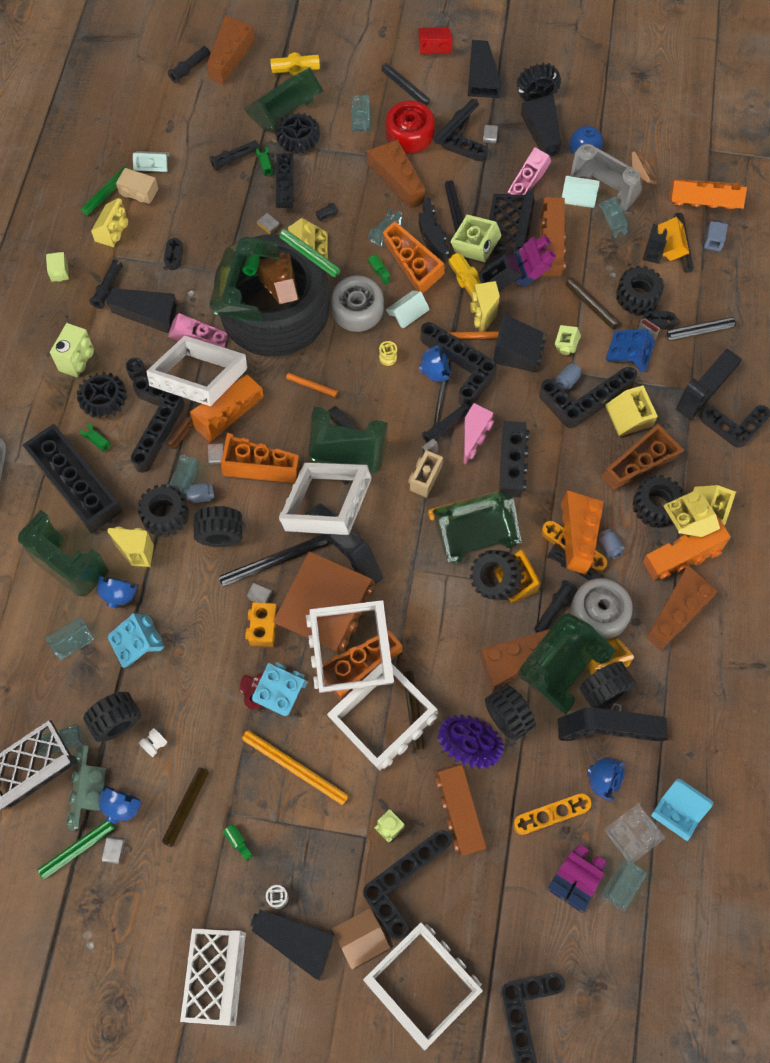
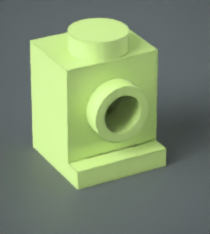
(565, 335)
(389, 826)

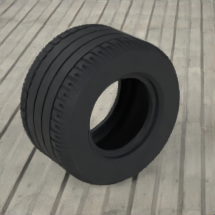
(288, 328)

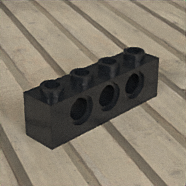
(513, 432)

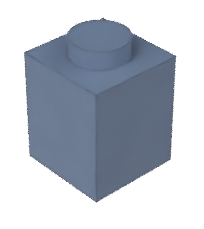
(715, 236)

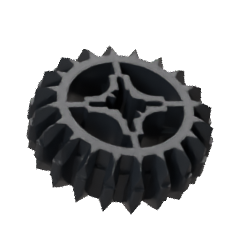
(538, 81)
(297, 132)
(101, 402)

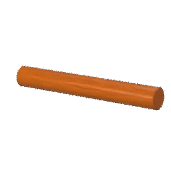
(475, 335)
(310, 384)

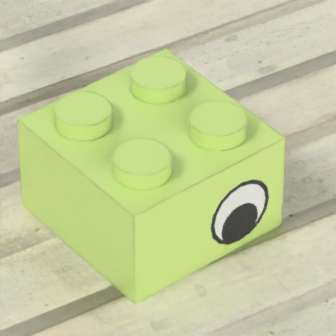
(476, 238)
(72, 350)

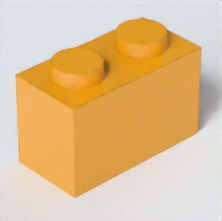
(676, 239)

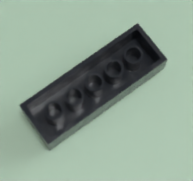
(72, 478)

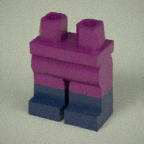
(534, 259)
(582, 873)

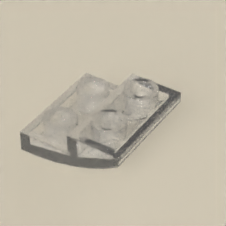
(634, 833)

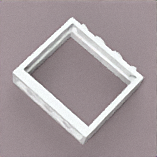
(233, 361)
(326, 524)
(314, 642)
(400, 744)
(455, 964)

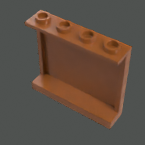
(323, 585)

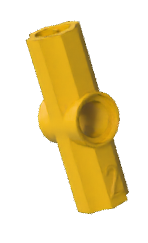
(294, 63)
(465, 275)

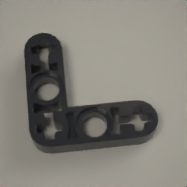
(455, 137)
(735, 430)

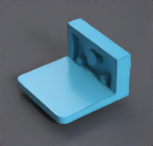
(134, 639)
(279, 688)
(682, 808)

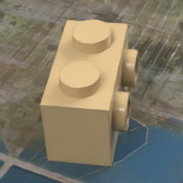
(137, 186)
(426, 473)

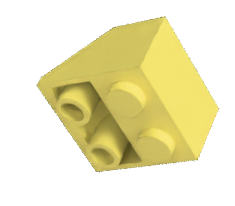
(110, 223)
(311, 235)
(484, 304)
(631, 411)
(719, 499)
(692, 514)
(133, 545)

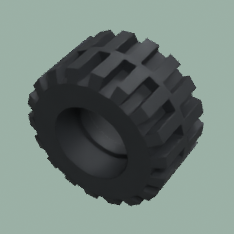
(644, 279)
(655, 487)
(156, 498)
(218, 526)
(482, 574)
(607, 685)
(510, 712)
(112, 716)

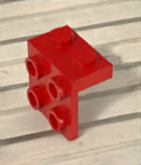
(435, 40)

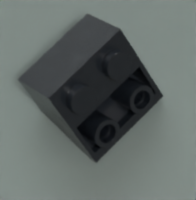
(502, 269)

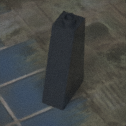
(483, 72)
(542, 123)
(144, 307)
(297, 942)

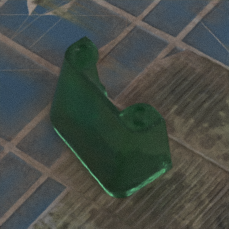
(346, 445)
(477, 524)

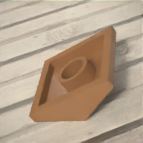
(641, 164)
(361, 938)

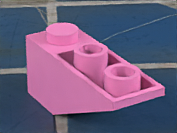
(530, 173)
(186, 326)
(476, 424)

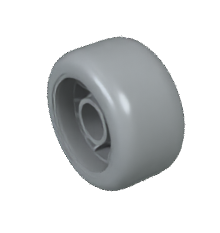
(357, 303)
(613, 597)

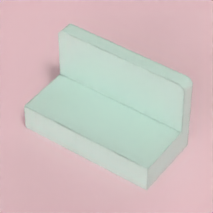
(150, 161)
(580, 191)
(408, 308)

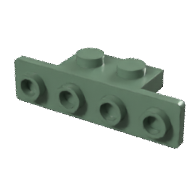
(87, 786)

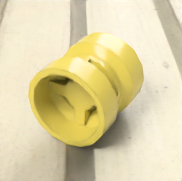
(388, 353)

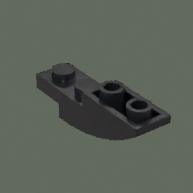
(284, 180)
(431, 232)

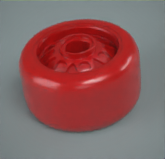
(411, 125)

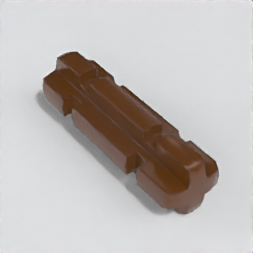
(180, 433)

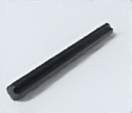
(272, 560)

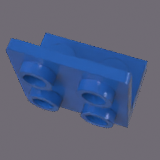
(632, 346)

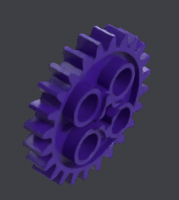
(470, 741)

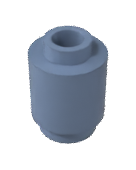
(568, 376)
(200, 492)
(610, 544)

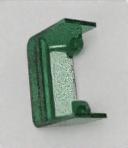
(284, 98)
(225, 297)

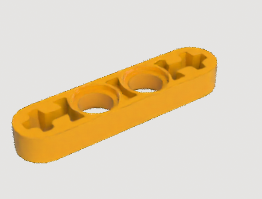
(559, 529)
(553, 817)

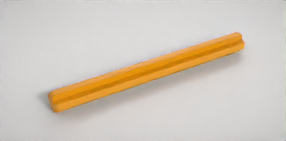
(295, 767)

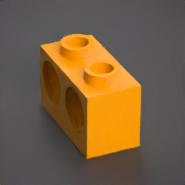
(265, 624)

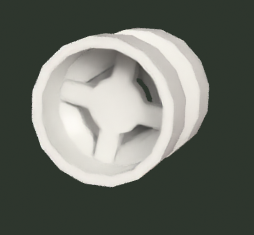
(155, 738)
(277, 897)

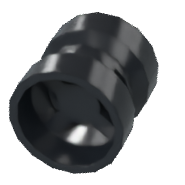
(135, 368)

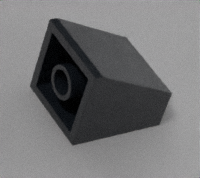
(518, 345)

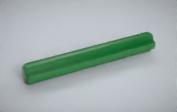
(102, 194)
(309, 252)
(75, 849)

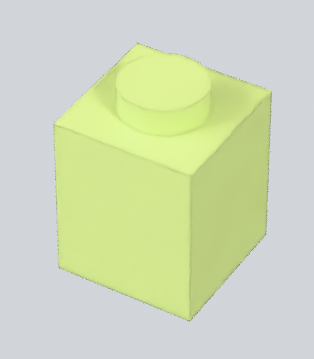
(57, 266)

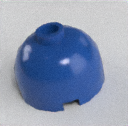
(586, 135)
(435, 364)
(115, 591)
(606, 777)
(118, 805)

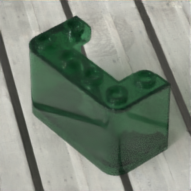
(42, 545)
(562, 658)

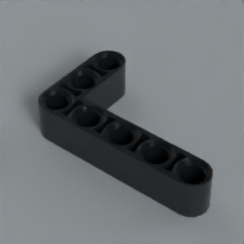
(462, 359)
(699, 392)
(589, 399)
(157, 422)
(352, 547)
(612, 723)
(401, 877)
(518, 1004)

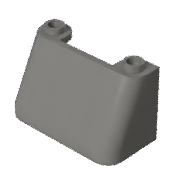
(593, 162)

